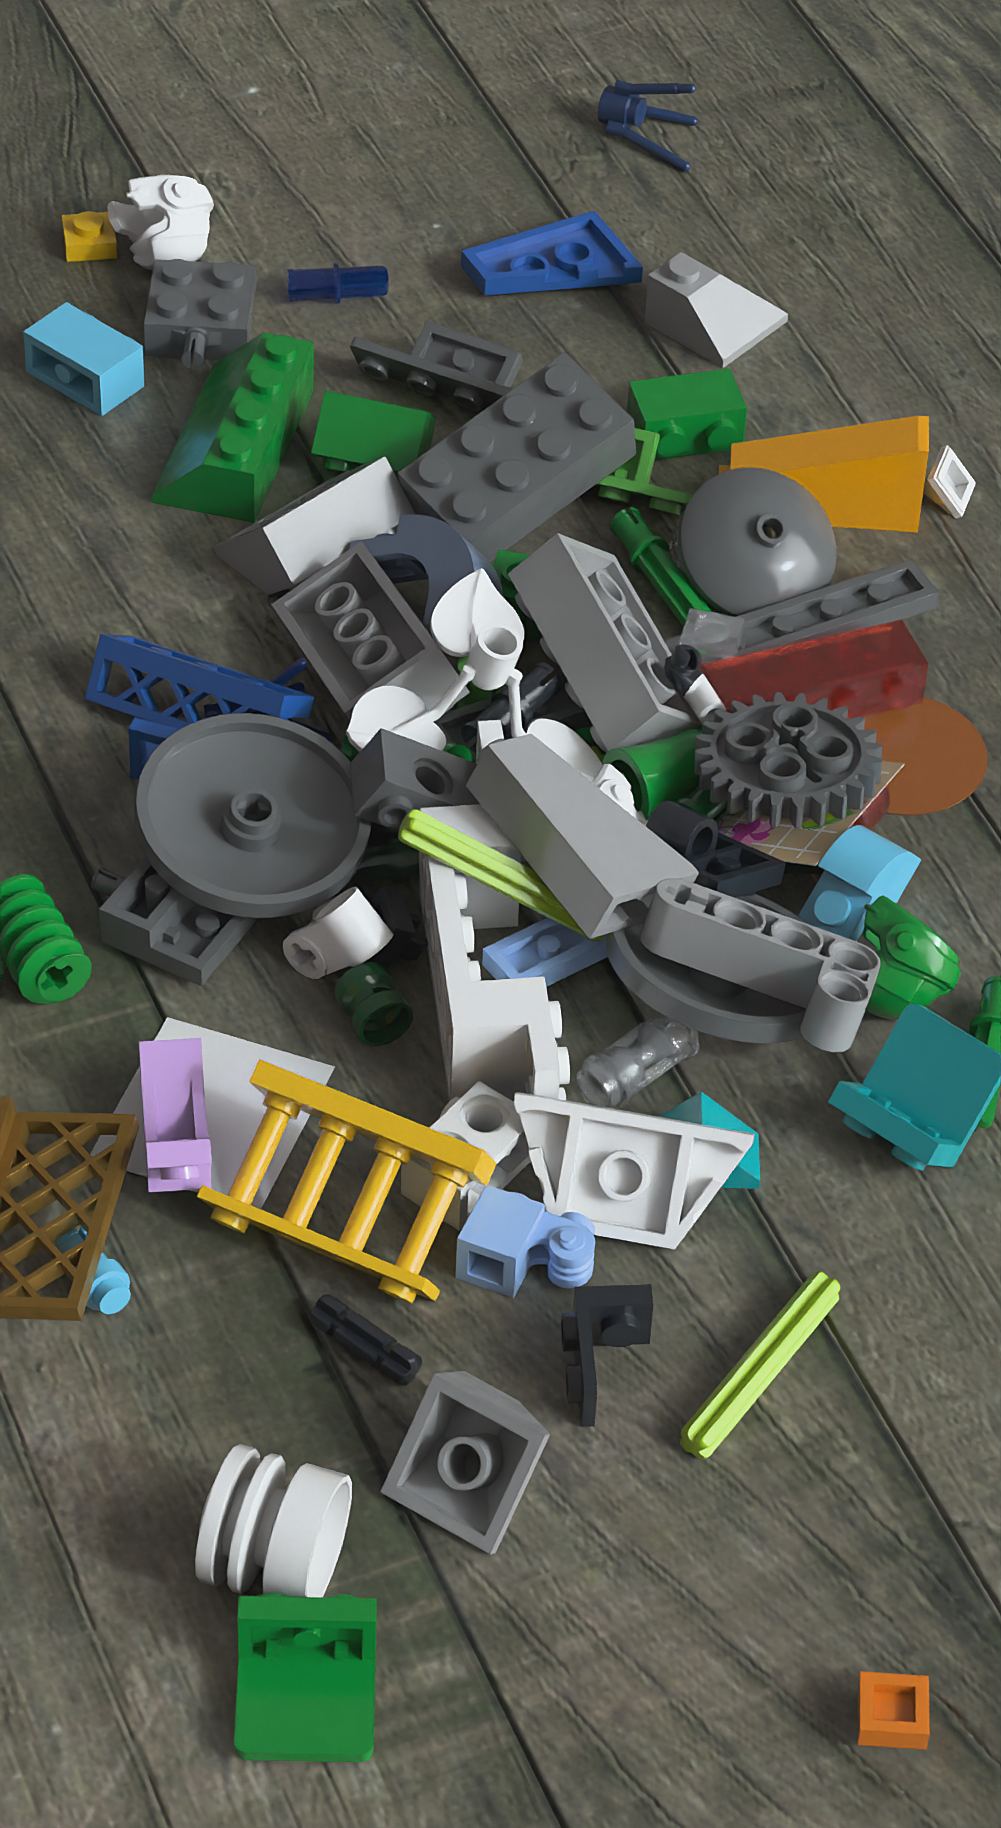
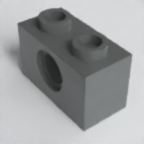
(405, 775)

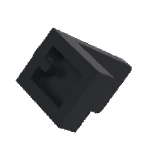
(601, 1318)

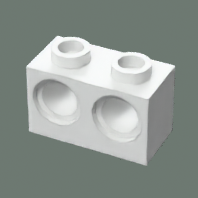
(484, 1121)

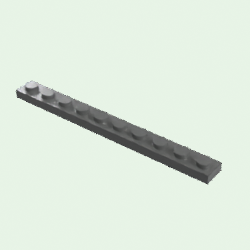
(835, 609)

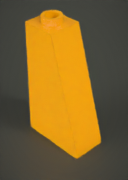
(856, 472)

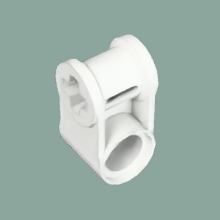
(339, 936)

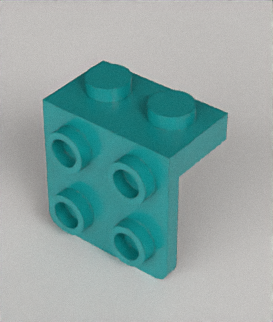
(923, 1089)

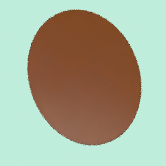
(940, 755)

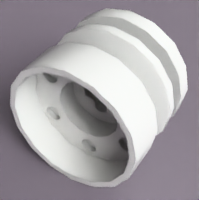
(260, 1524)

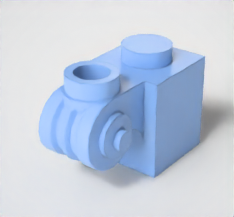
(512, 1234)

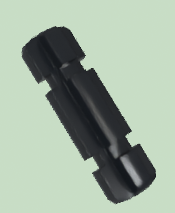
(365, 1340)

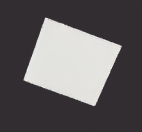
(231, 1104)

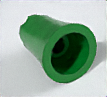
(658, 769)

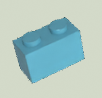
(84, 358)

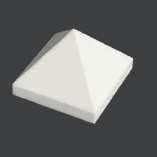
(949, 483)

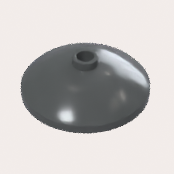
(732, 557)

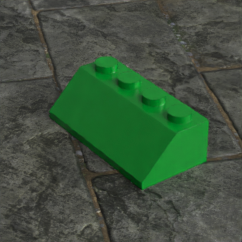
(240, 429)

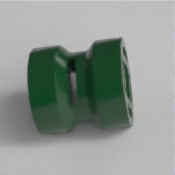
(371, 994)

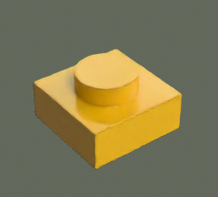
(88, 237)

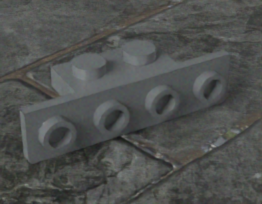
(446, 364)

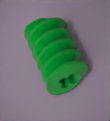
(39, 943)

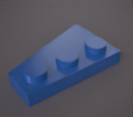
(553, 257)

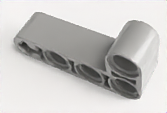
(767, 954)

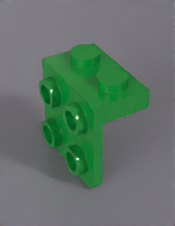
(305, 1678)

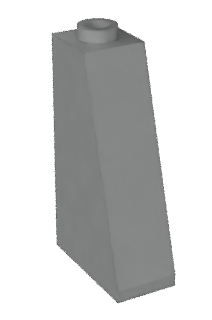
(574, 835)

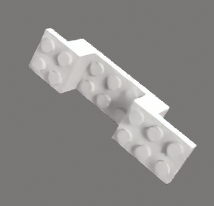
(490, 1027)

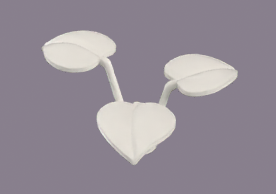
(478, 624)

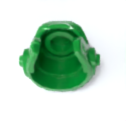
(913, 960)

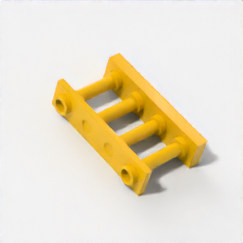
(340, 1120)

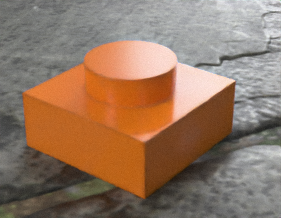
(893, 1710)

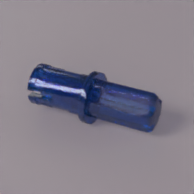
(337, 283)

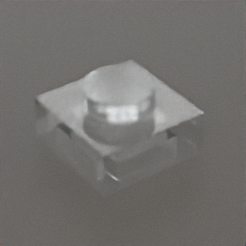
(712, 634)

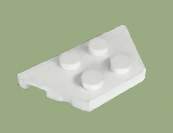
(626, 1169)

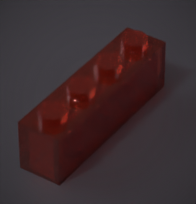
(859, 669)

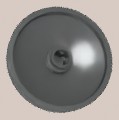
(250, 815)
(701, 998)

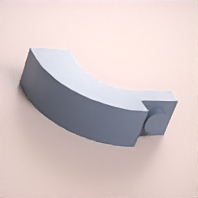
(430, 551)

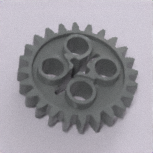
(788, 760)

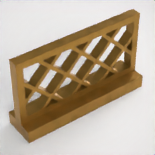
(73, 1131)

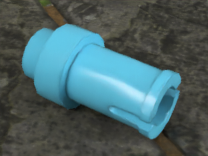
(111, 1282)

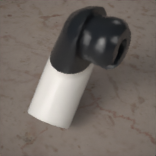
(688, 679)

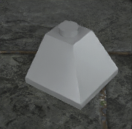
(707, 310)
(467, 1458)

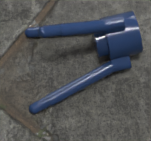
(623, 108)

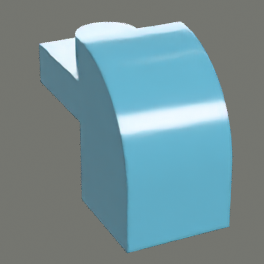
(855, 874)

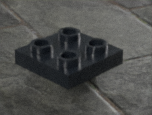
(720, 860)

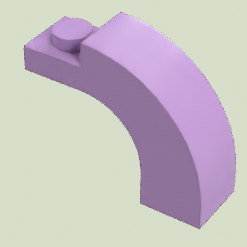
(174, 1115)

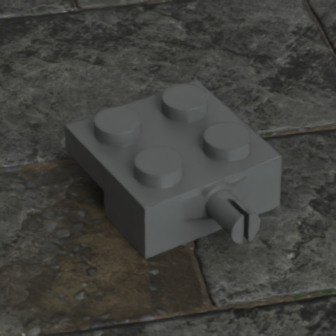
(199, 309)
(163, 925)

